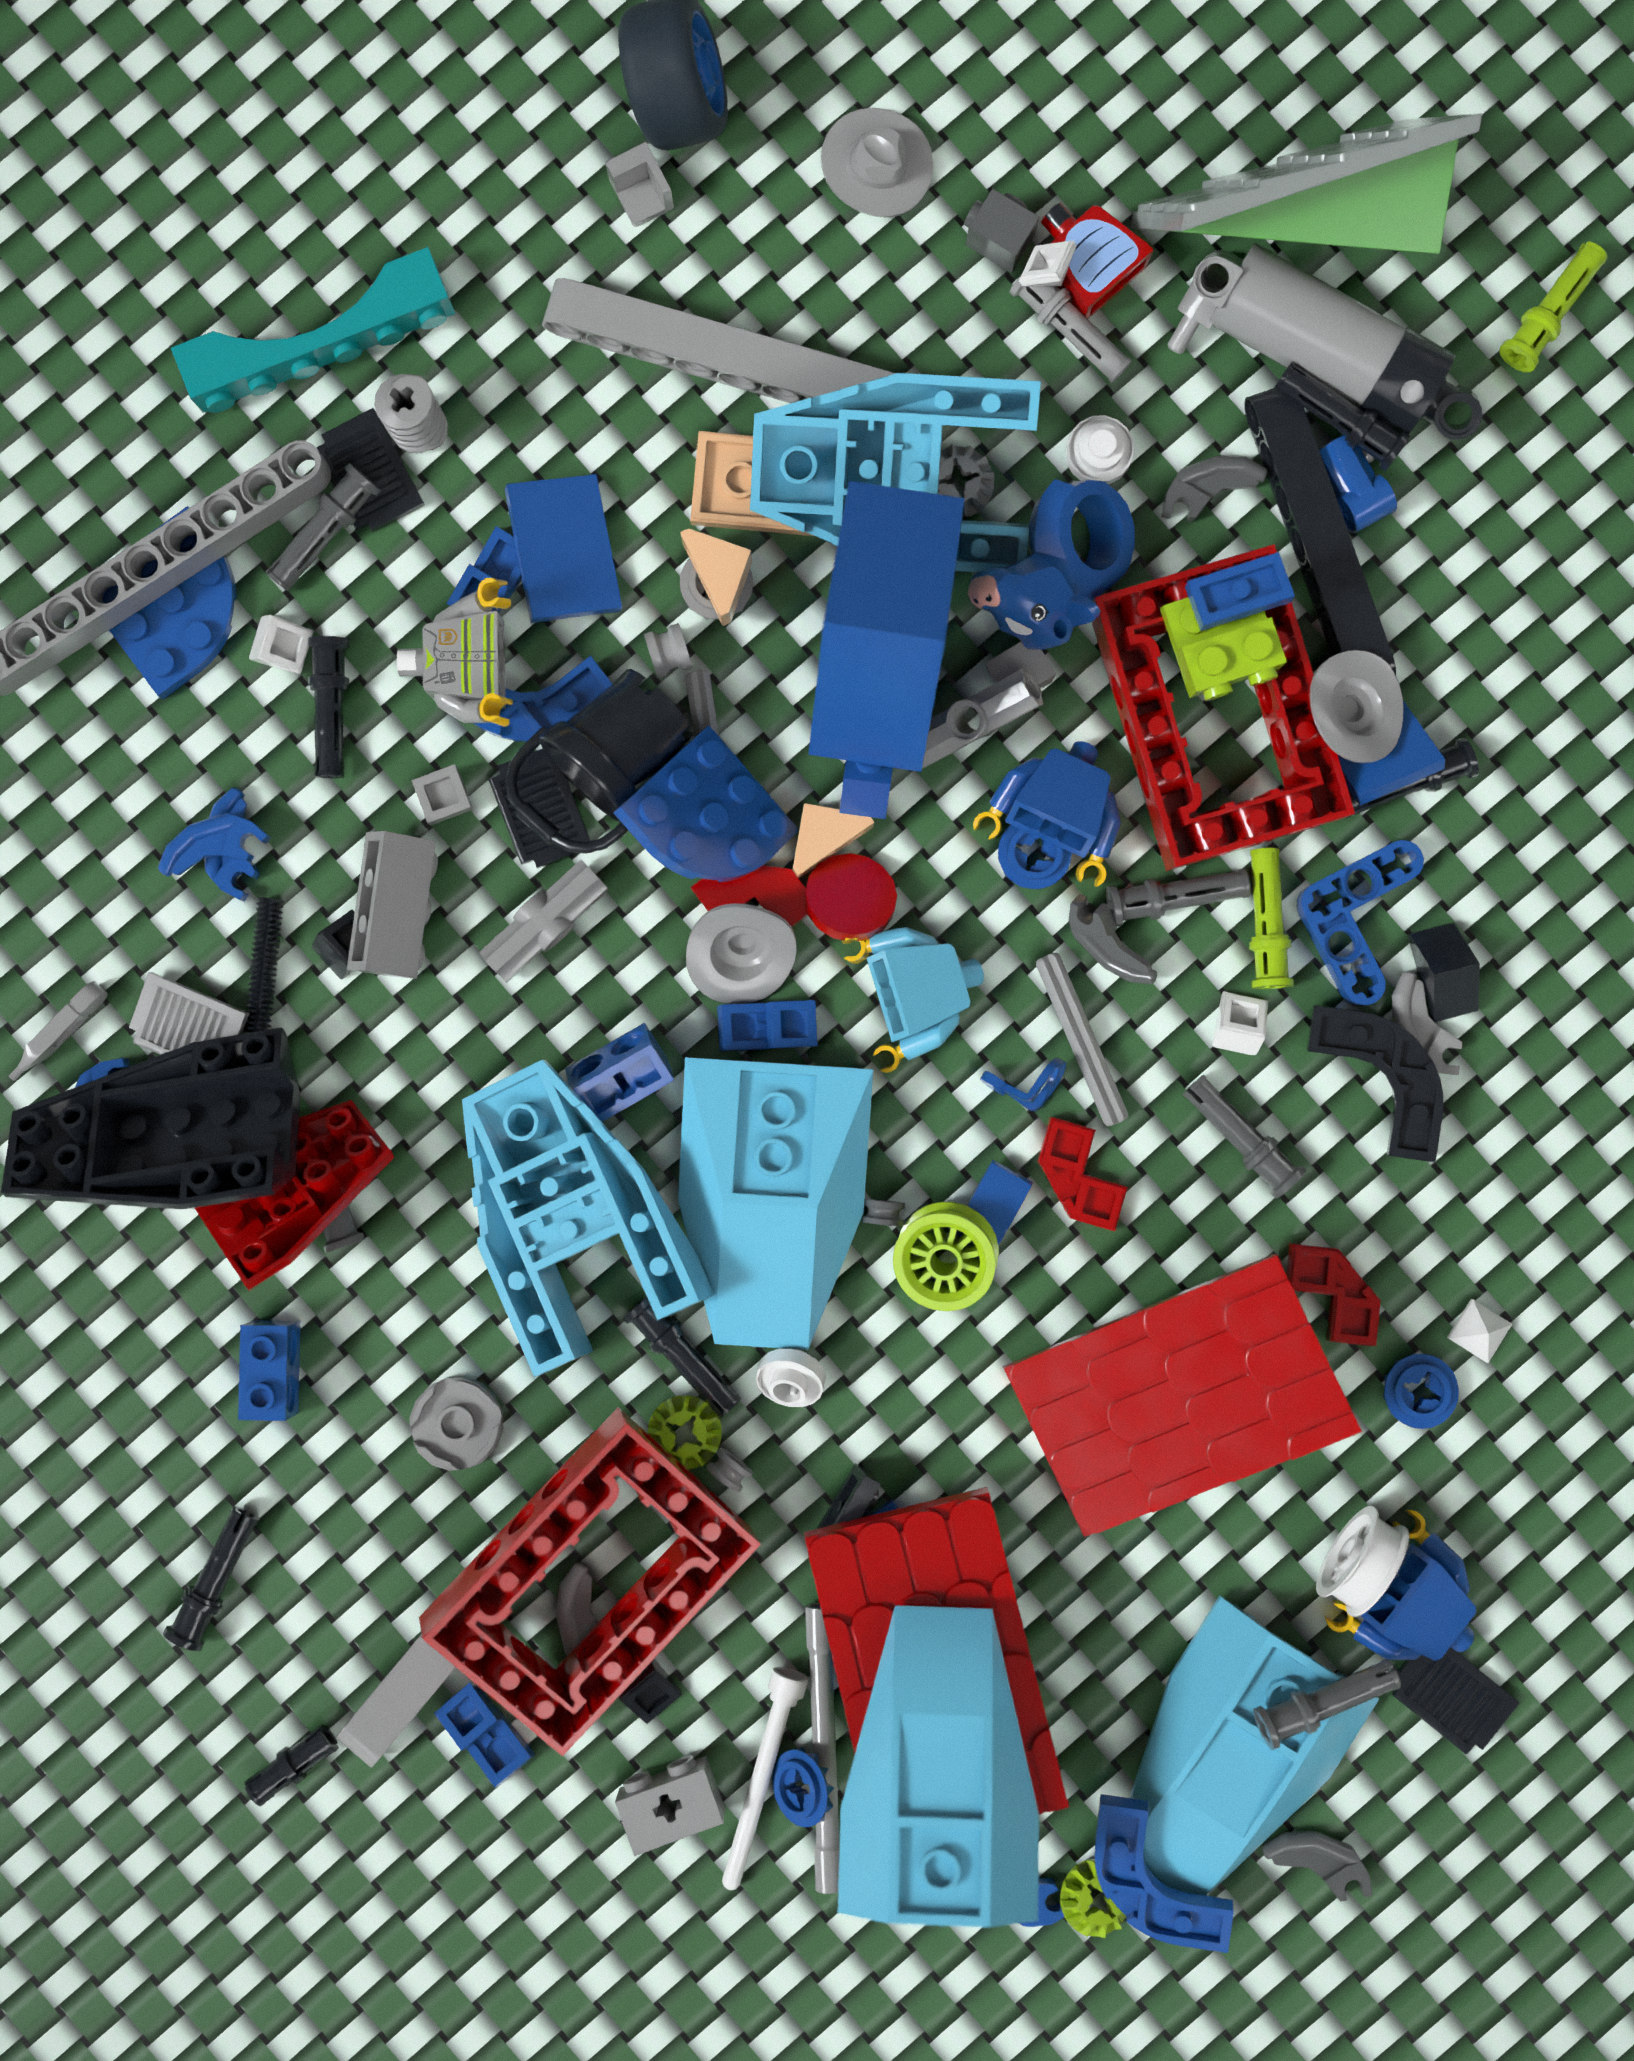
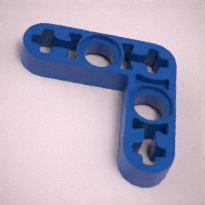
(1340, 919)

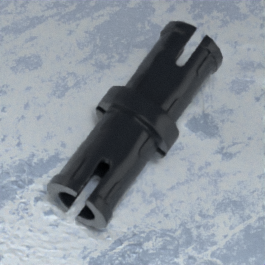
(291, 1765)

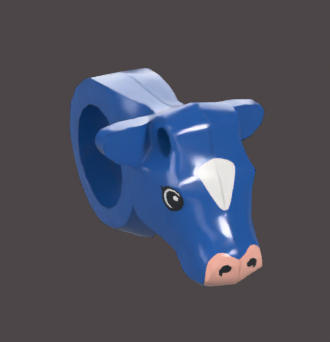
(1052, 587)

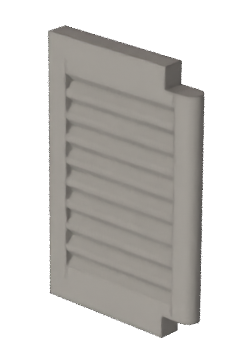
(176, 1015)

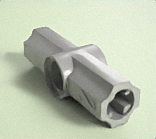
(996, 707)
(543, 921)

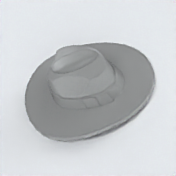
(877, 162)
(1357, 705)
(740, 953)

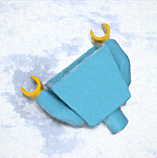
(917, 988)

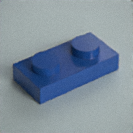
(1239, 591)

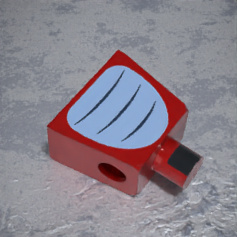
(1104, 257)

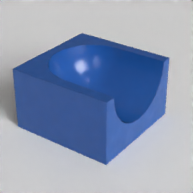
(885, 625)

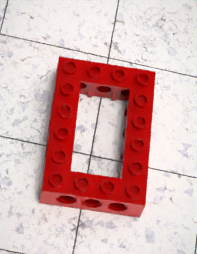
(1308, 766)
(569, 1699)

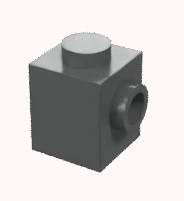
(1001, 228)

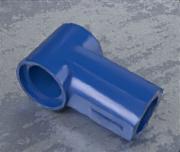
(1359, 492)

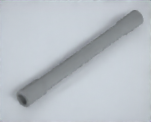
(824, 1744)

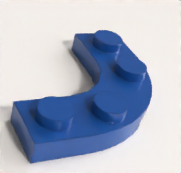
(551, 704)
(1145, 1900)

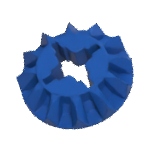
(1014, 861)
(1427, 1411)
(796, 1803)

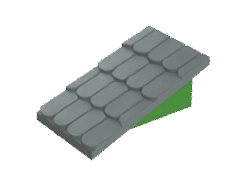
(1367, 191)

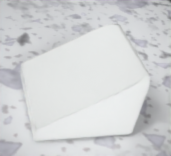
(280, 644)
(1240, 1023)

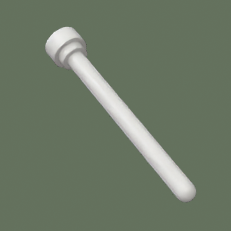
(786, 1689)

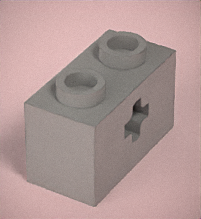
(656, 1823)

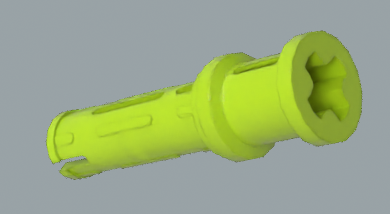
(1543, 322)
(1270, 943)

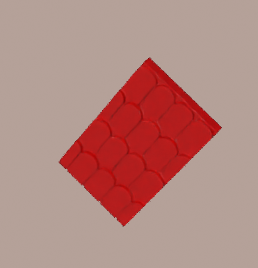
(1182, 1397)
(933, 1557)

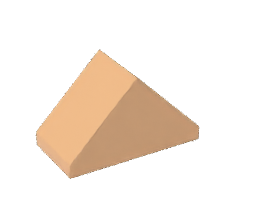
(720, 568)
(824, 834)

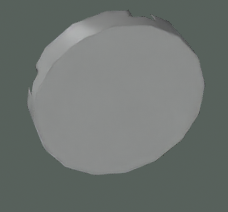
(456, 1423)

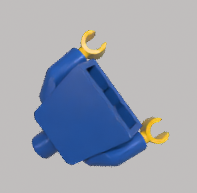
(1062, 803)
(1423, 1606)

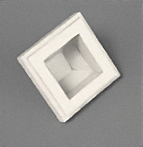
(1048, 264)
(1479, 1330)

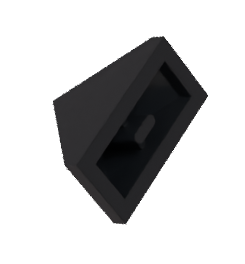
(1447, 971)

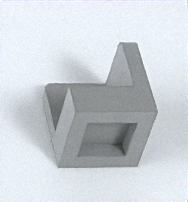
(639, 184)
(1018, 658)

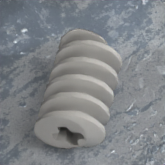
(411, 413)

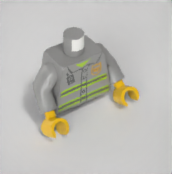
(464, 657)

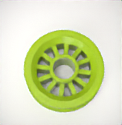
(917, 1283)

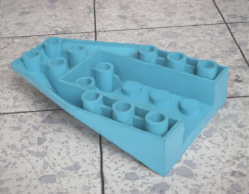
(772, 1190)

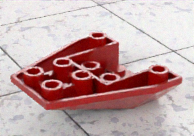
(334, 1163)

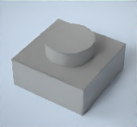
(442, 795)

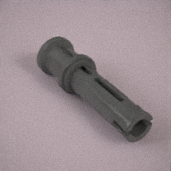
(335, 512)
(1152, 894)
(1258, 1151)
(1306, 1710)

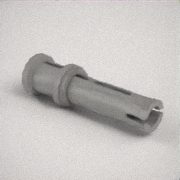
(1055, 307)

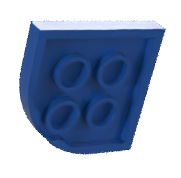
(182, 628)
(706, 814)

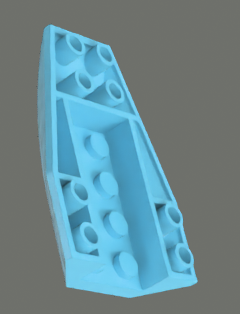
(1206, 1766)
(940, 1783)

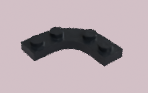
(1405, 1064)

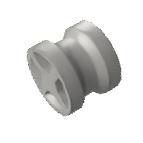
(668, 650)

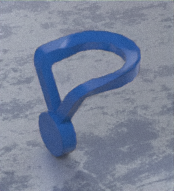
(1054, 1070)

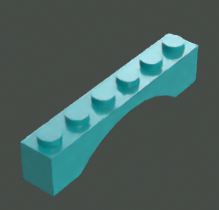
(227, 368)

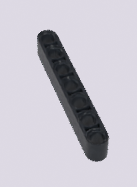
(1315, 525)

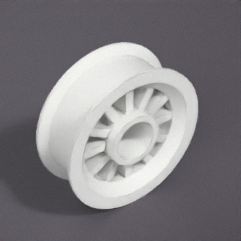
(1362, 1561)

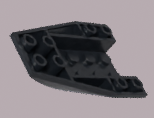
(166, 1132)

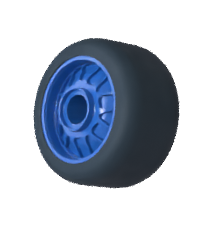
(673, 73)

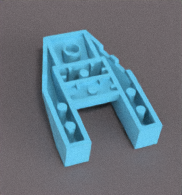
(884, 437)
(553, 1187)

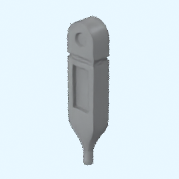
(61, 1027)

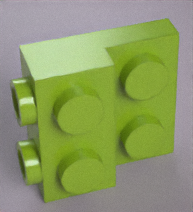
(1222, 654)

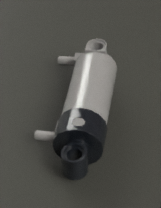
(1329, 337)

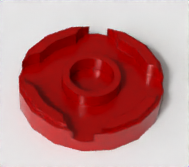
(850, 897)

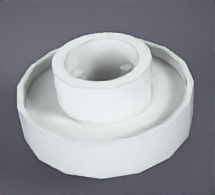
(1099, 449)
(790, 1377)

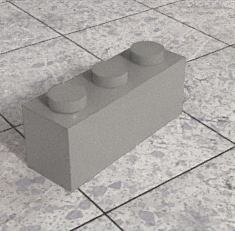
(392, 905)

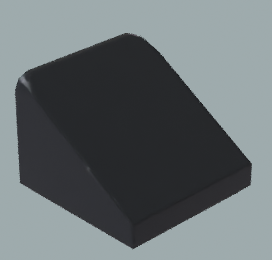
(334, 944)
(650, 1692)

